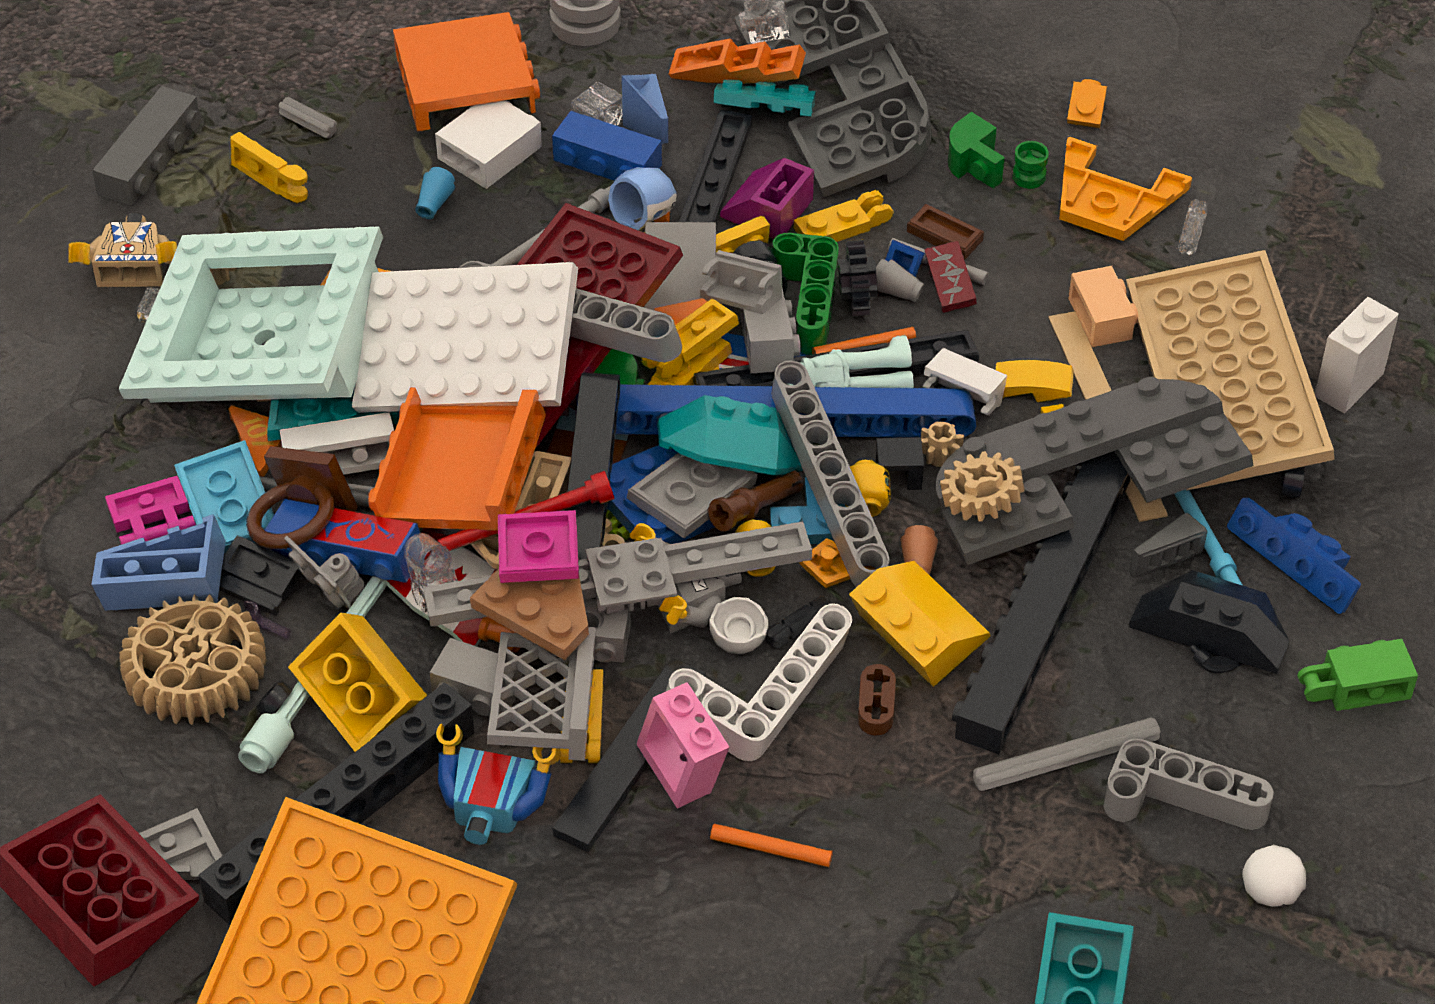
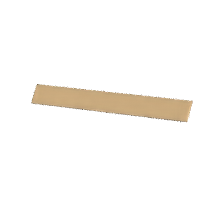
(1094, 383)

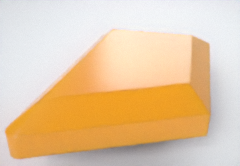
(827, 564)

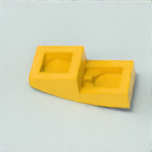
(1042, 378)

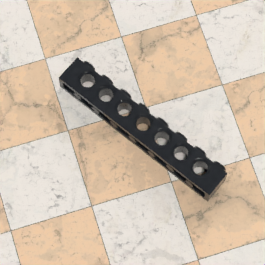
(352, 788)

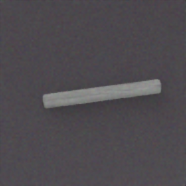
(1063, 754)

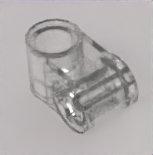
(433, 571)

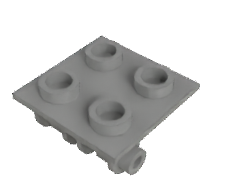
(630, 575)
(335, 577)

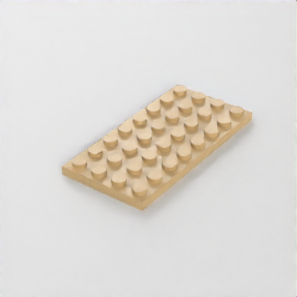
(1232, 334)

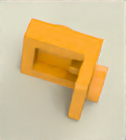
(1087, 103)

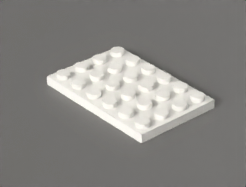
(466, 336)

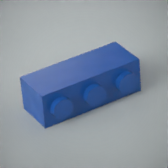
(603, 147)

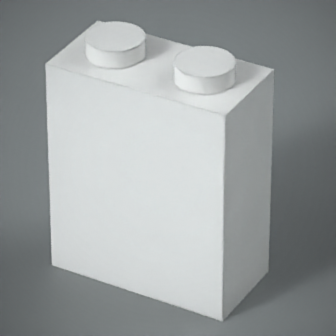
(488, 141)
(1356, 354)

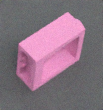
(674, 736)

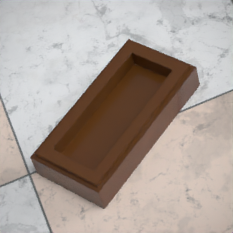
(943, 228)

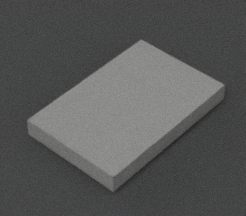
(698, 248)
(683, 489)

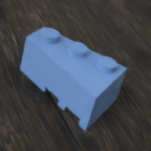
(162, 568)

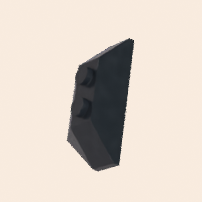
(1215, 616)

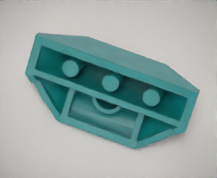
(730, 435)

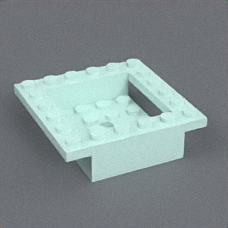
(210, 339)

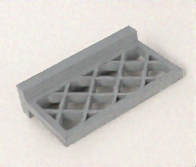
(574, 701)

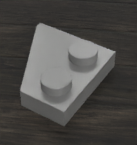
(184, 844)

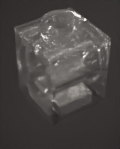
(764, 20)
(600, 103)

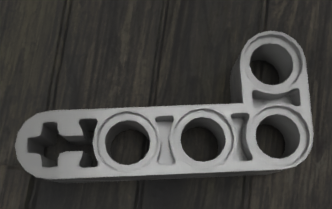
(1150, 770)

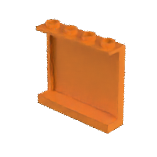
(463, 65)
(457, 463)

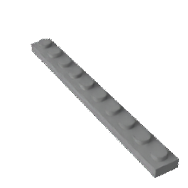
(687, 562)

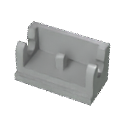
(742, 282)

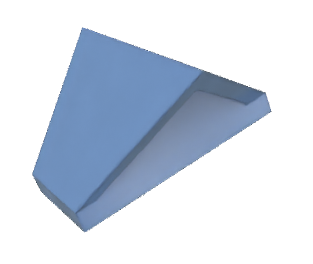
(644, 106)

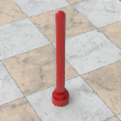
(595, 489)

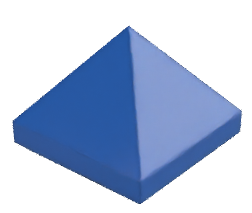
(905, 256)

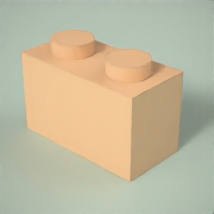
(1102, 306)

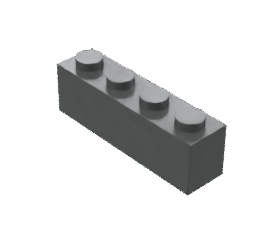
(146, 146)

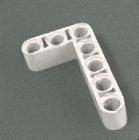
(776, 692)

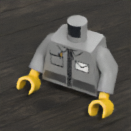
(694, 598)

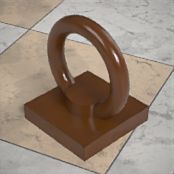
(303, 478)

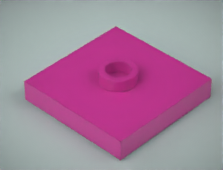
(538, 546)

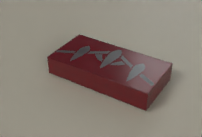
(950, 276)

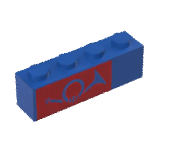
(369, 541)

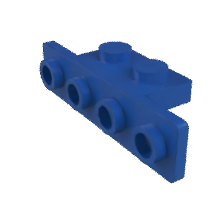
(1298, 551)

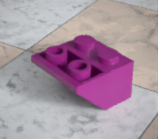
(774, 191)

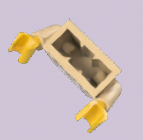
(126, 254)

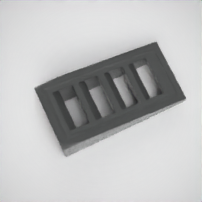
(1171, 545)

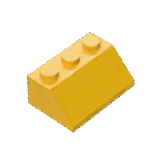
(918, 619)
(356, 679)

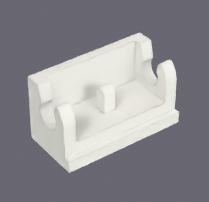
(962, 373)

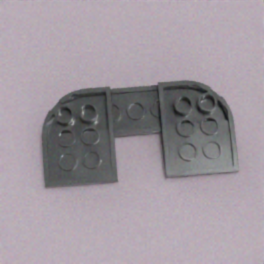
(884, 114)
(1161, 430)

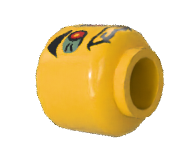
(874, 485)

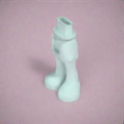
(835, 367)

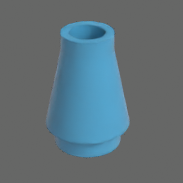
(435, 190)

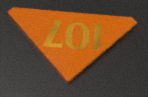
(253, 429)

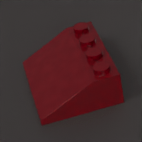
(94, 888)

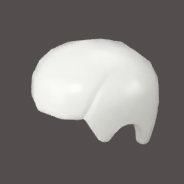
(738, 625)
(1274, 876)

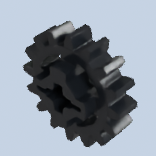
(857, 277)

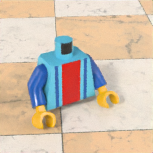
(491, 788)

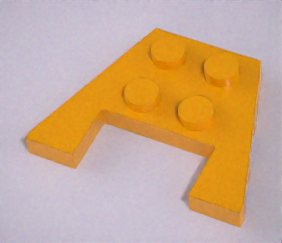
(1110, 203)

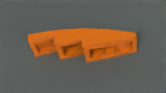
(748, 63)

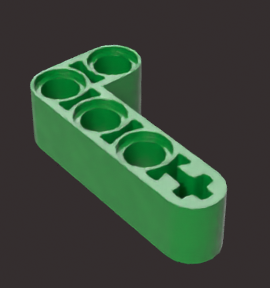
(815, 263)

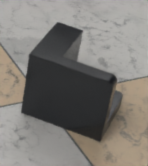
(902, 455)

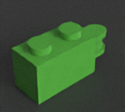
(1361, 675)

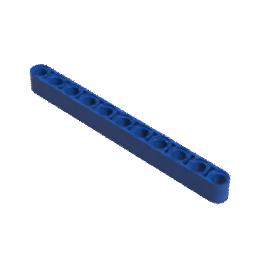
(849, 409)

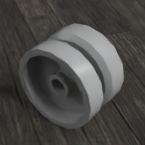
(585, 20)

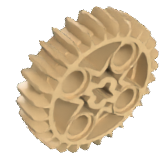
(193, 659)

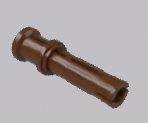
(746, 503)

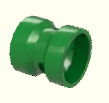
(1030, 164)

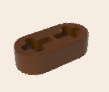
(883, 699)

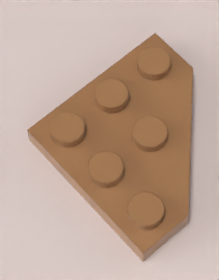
(540, 611)

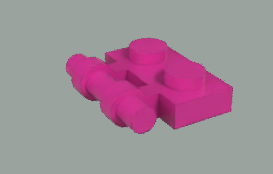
(149, 504)

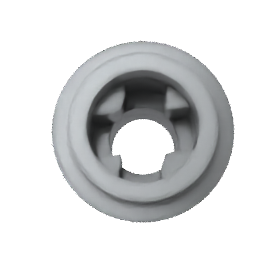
(897, 281)

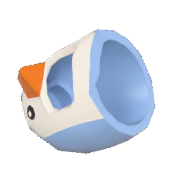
(642, 197)

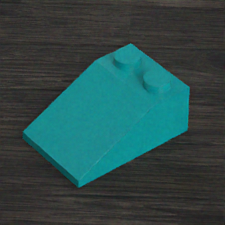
(1084, 961)

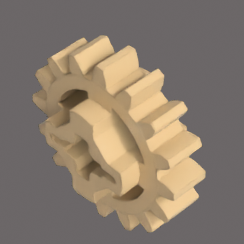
(982, 486)

